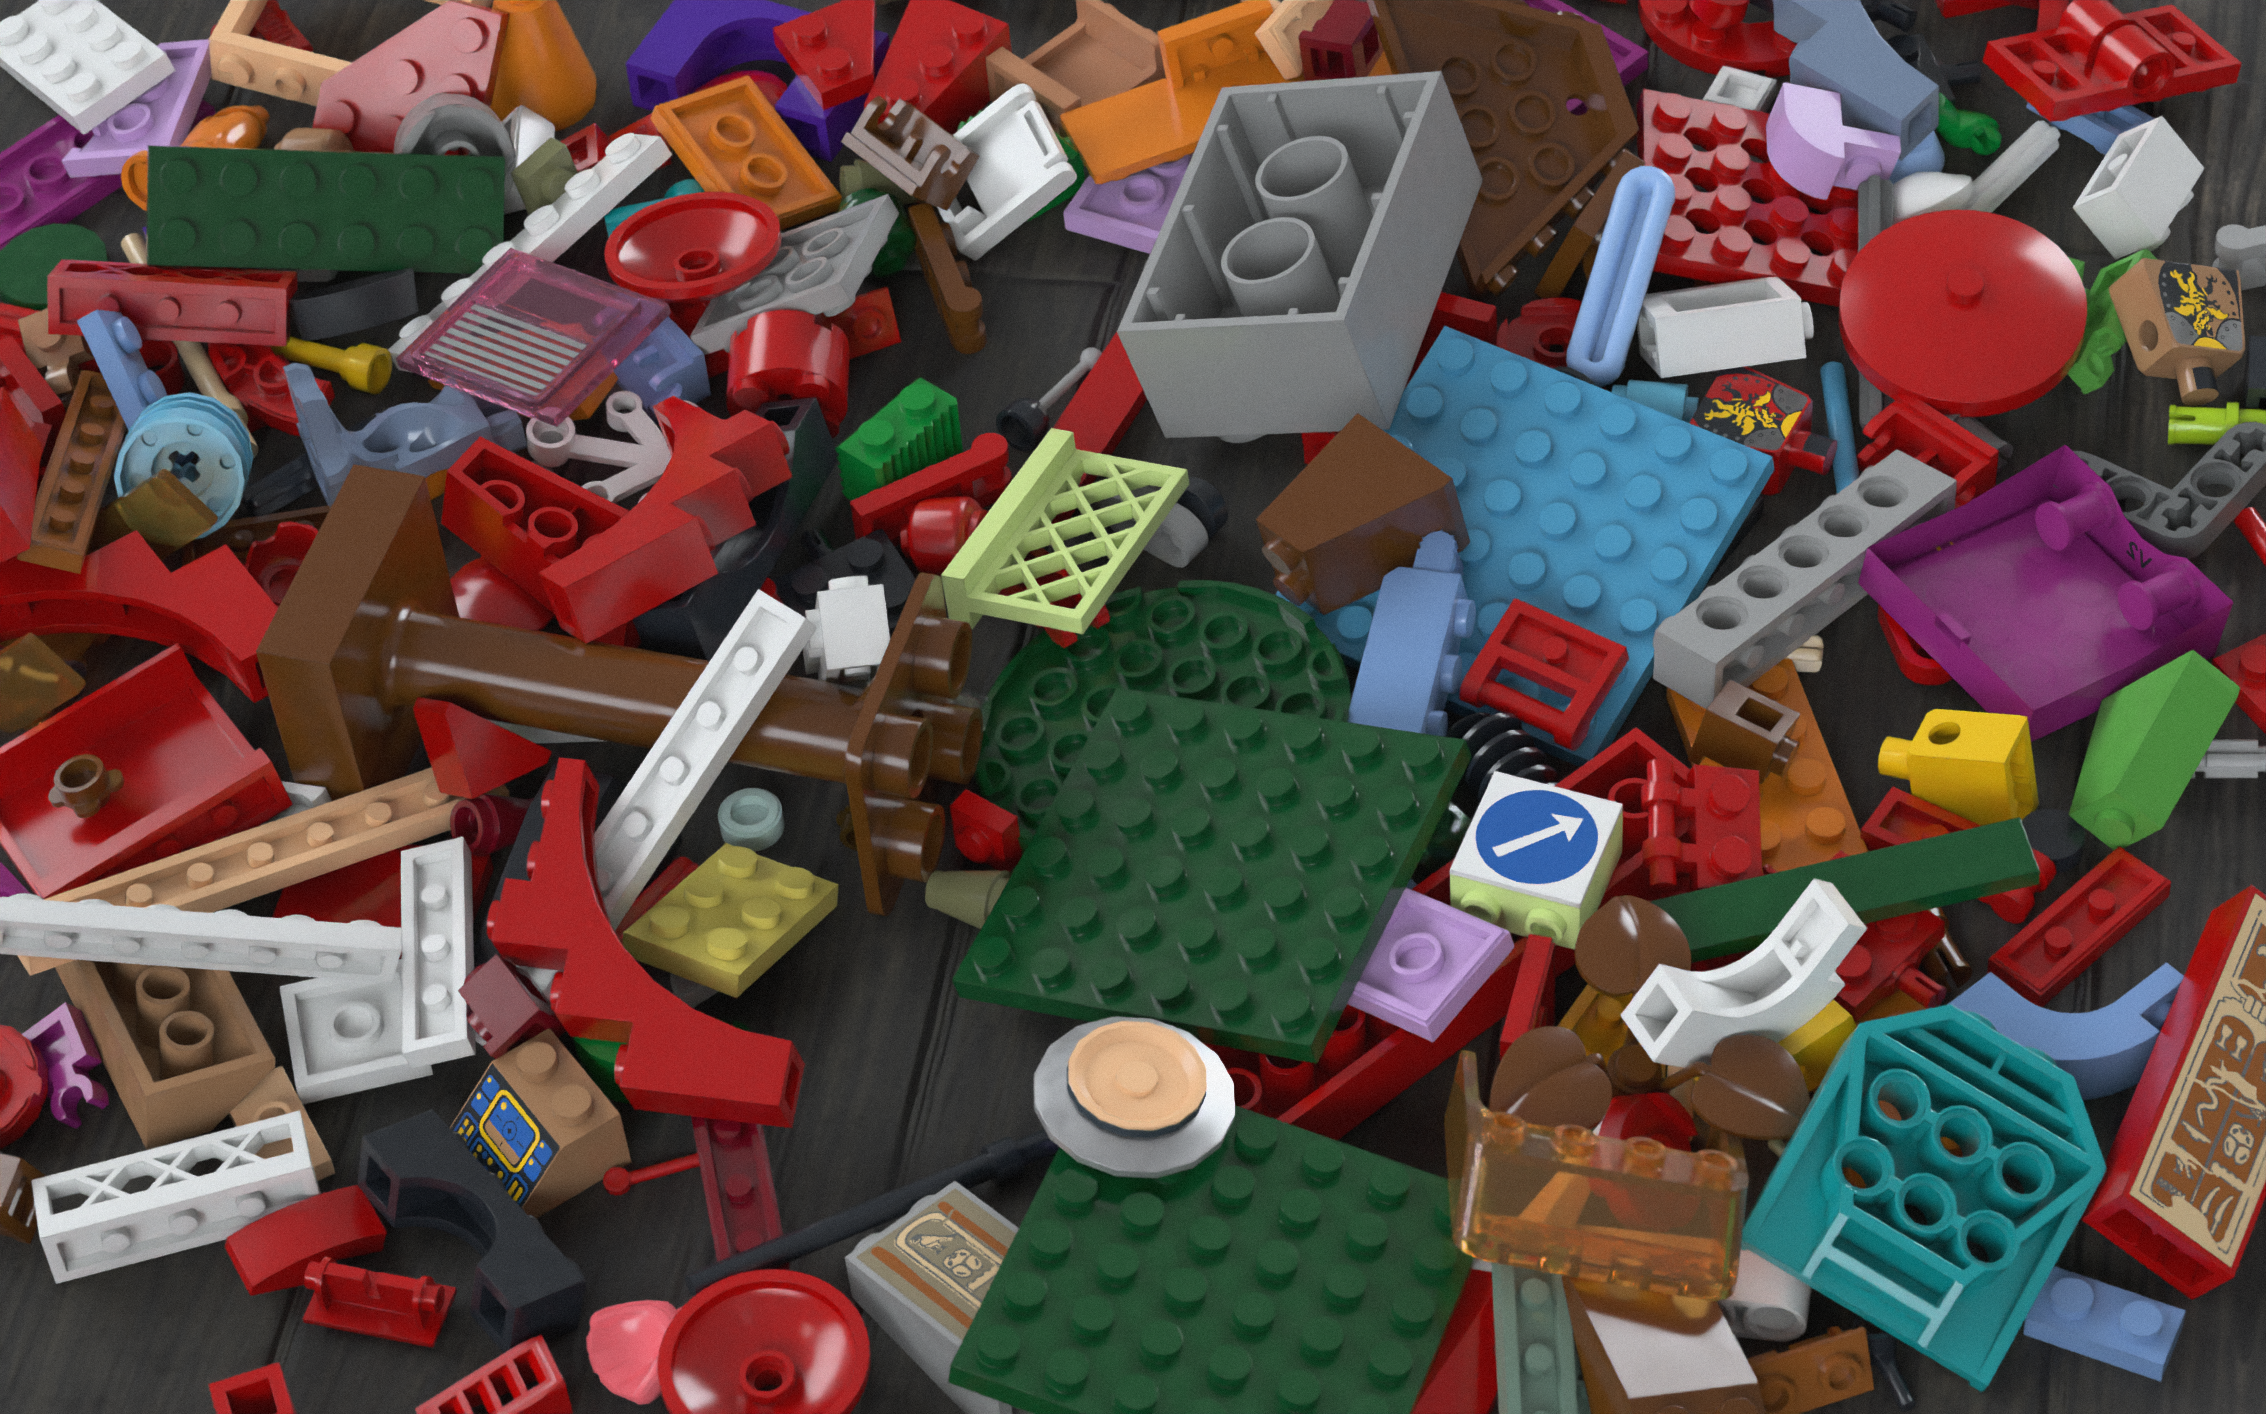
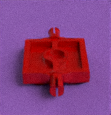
(1888, 960)

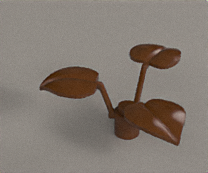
(1549, 1080)

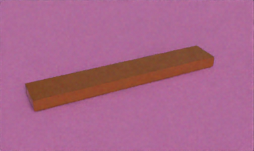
(77, 477)

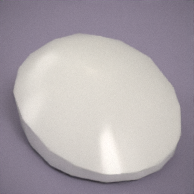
(1930, 193)

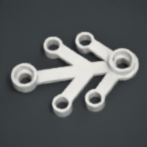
(645, 461)

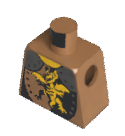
(2182, 323)

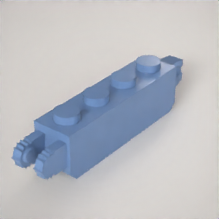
(1415, 642)

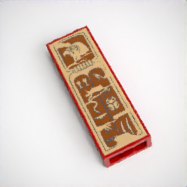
(2193, 1140)

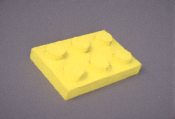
(731, 919)

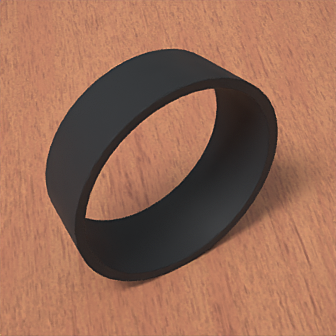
(355, 304)

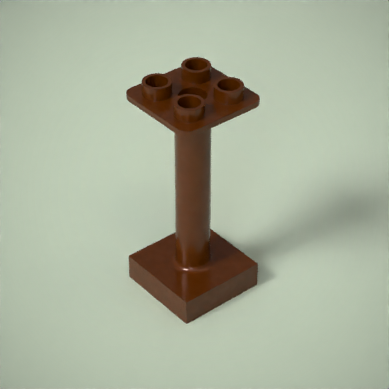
(380, 626)

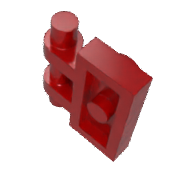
(1721, 826)

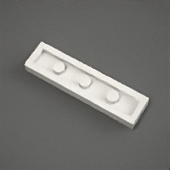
(436, 952)

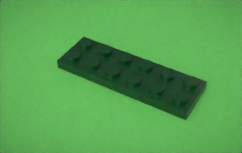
(322, 209)

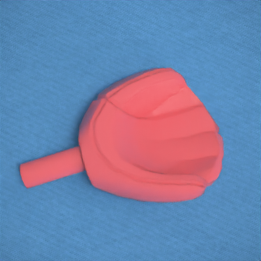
(626, 1347)

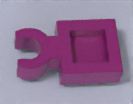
(69, 1057)

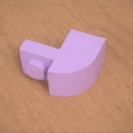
(1816, 150)

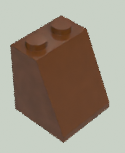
(1355, 518)

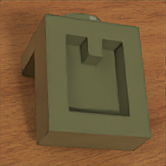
(544, 175)

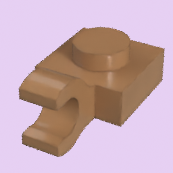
(54, 355)

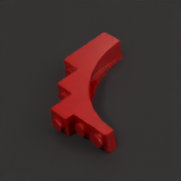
(669, 534)
(127, 591)
(674, 1054)

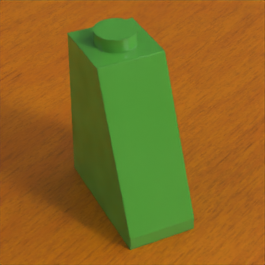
(2149, 748)

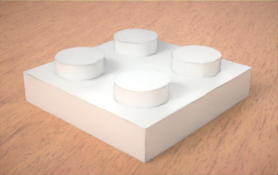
(346, 1036)

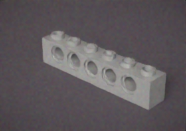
(1794, 582)

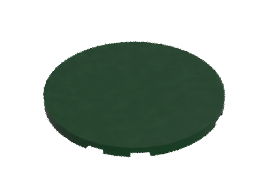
(1181, 642)

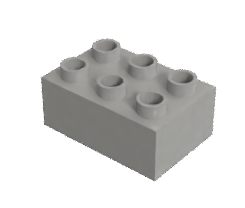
(1302, 257)

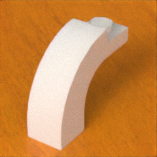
(1764, 994)

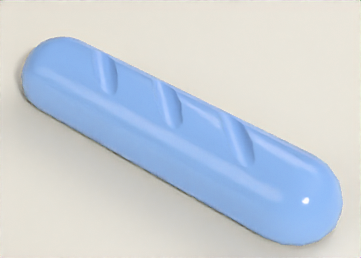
(1621, 274)

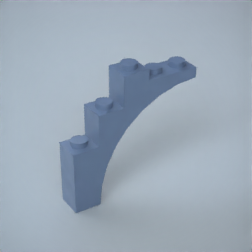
(1847, 56)

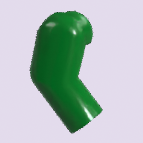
(1968, 128)

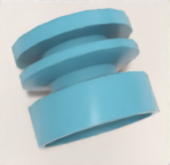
(186, 425)

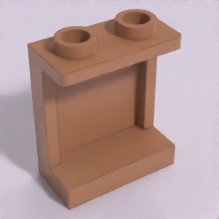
(1082, 64)

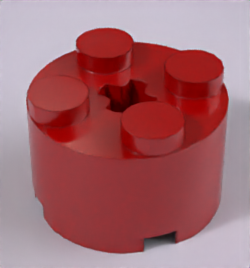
(789, 359)

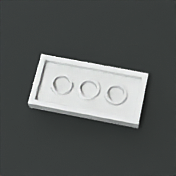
(80, 59)

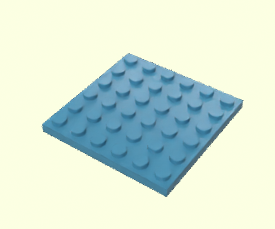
(1567, 508)

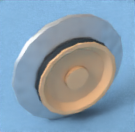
(1134, 1097)

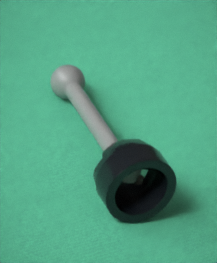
(1034, 412)

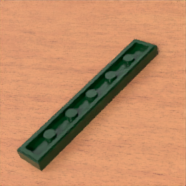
(1873, 883)

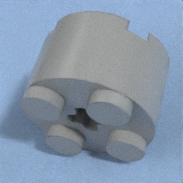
(454, 122)

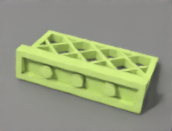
(1022, 523)

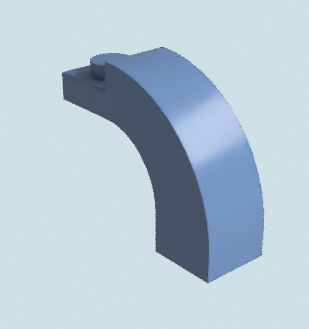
(2098, 1047)

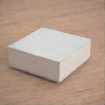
(1742, 89)

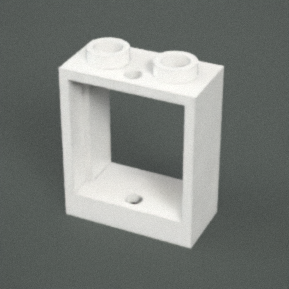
(1723, 327)

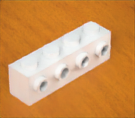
(849, 632)

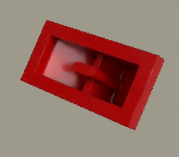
(471, 752)

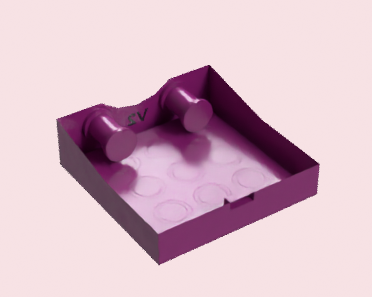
(2044, 595)

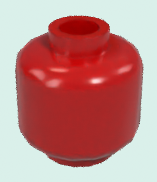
(939, 531)

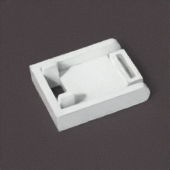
(1016, 171)

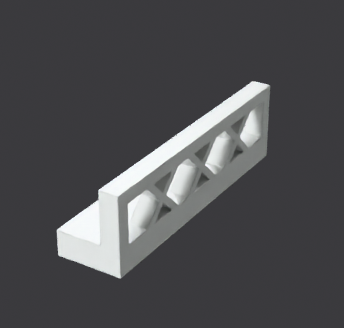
(178, 1207)

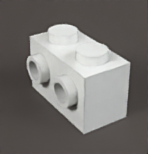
(2139, 188)

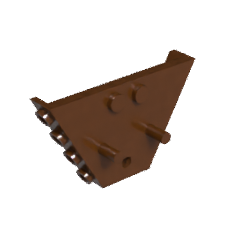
(1510, 86)

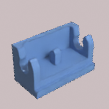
(665, 367)

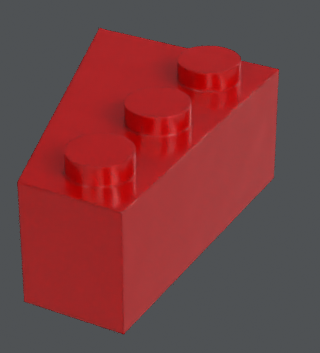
(940, 61)

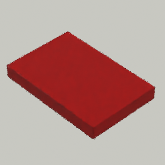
(366, 891)

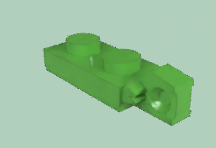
(2103, 329)

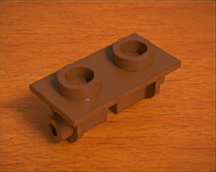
(1814, 1372)

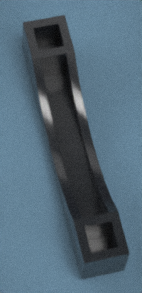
(703, 616)

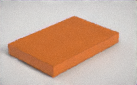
(743, 146)

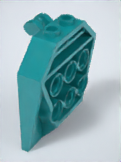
(1858, 1245)

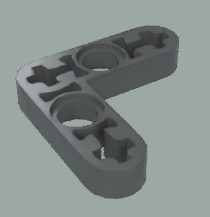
(2171, 509)

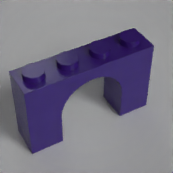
(709, 36)

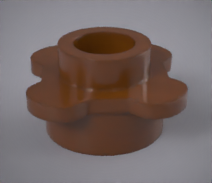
(84, 785)

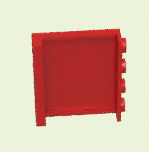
(182, 770)

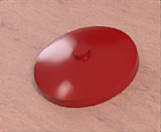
(1963, 312)

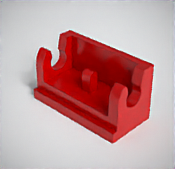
(1935, 441)

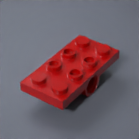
(2110, 60)

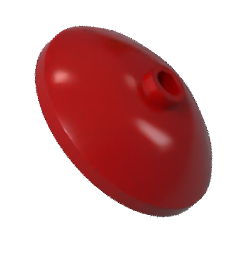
(693, 246)
(760, 1334)

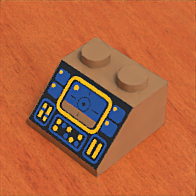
(542, 1125)

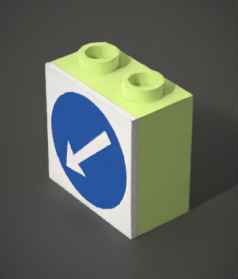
(1537, 858)

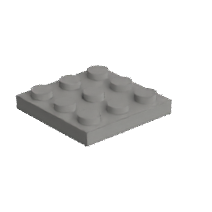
(812, 272)

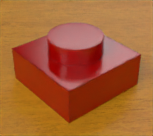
(985, 832)

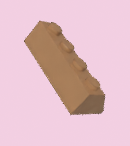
(170, 1042)

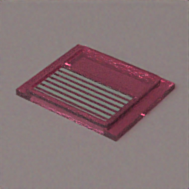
(533, 336)

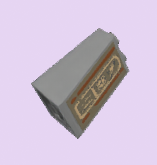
(929, 1279)

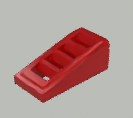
(507, 1374)

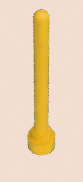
(363, 366)

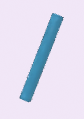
(1839, 424)

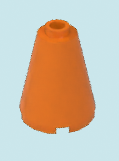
(542, 65)

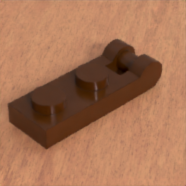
(948, 280)

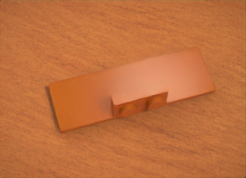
(1169, 115)

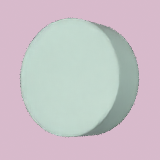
(751, 819)

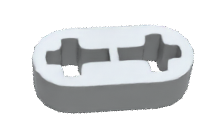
(1176, 539)

